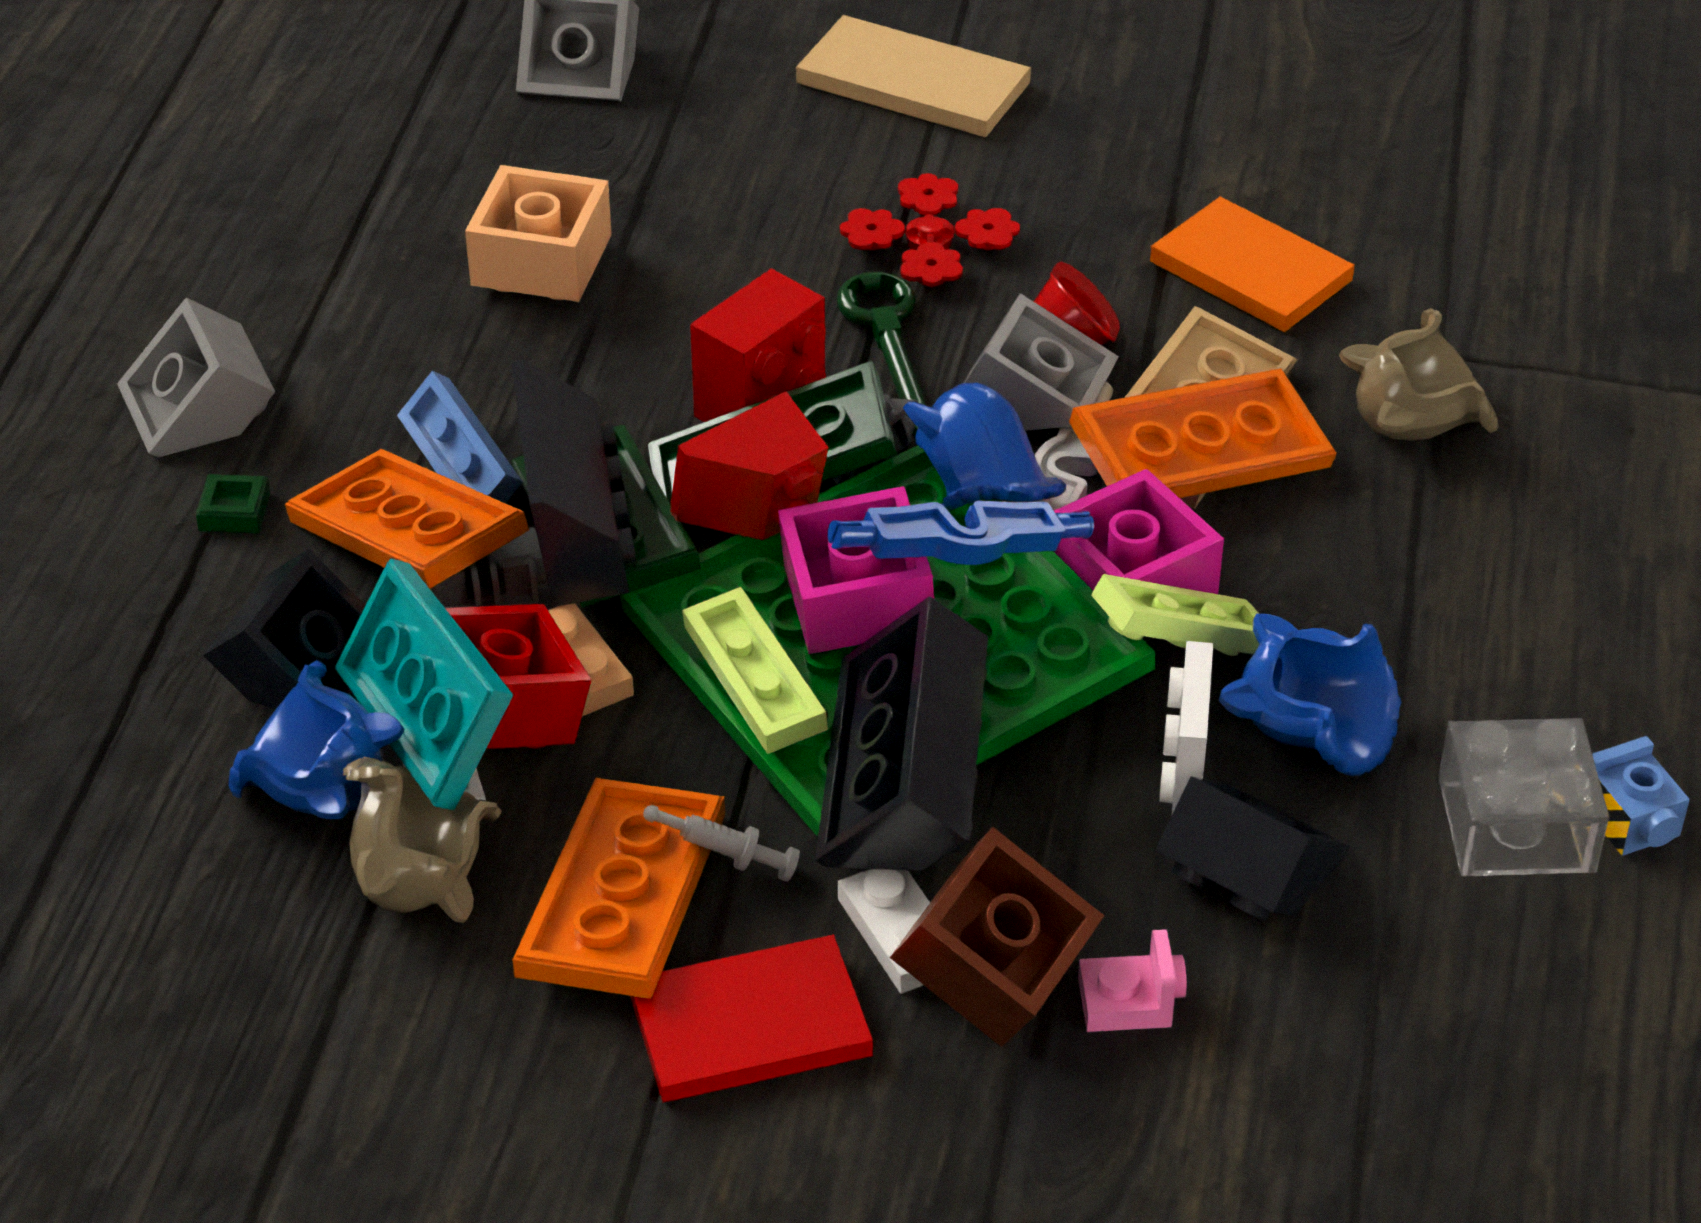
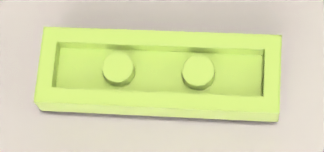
(1177, 614)
(755, 670)

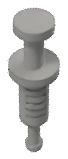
(728, 841)

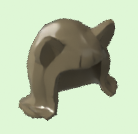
(1417, 384)
(408, 848)

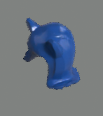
(980, 447)
(1319, 693)
(308, 744)

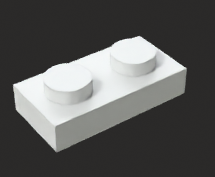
(884, 909)

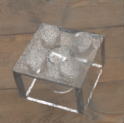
(1522, 797)

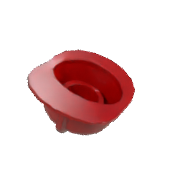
(1079, 304)

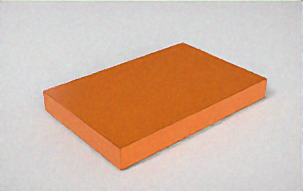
(1252, 263)

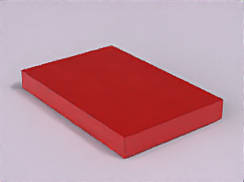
(752, 1018)

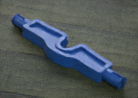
(932, 531)

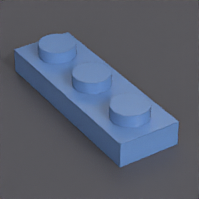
(456, 439)

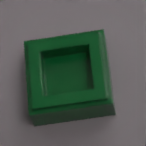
(233, 503)

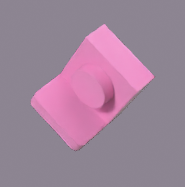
(1132, 989)

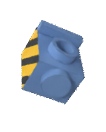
(1640, 797)

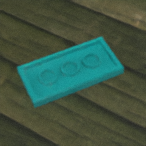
(428, 675)

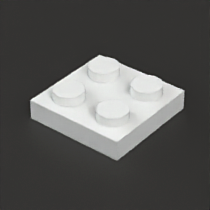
(1187, 732)

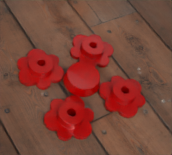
(929, 236)

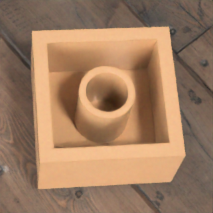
(538, 233)

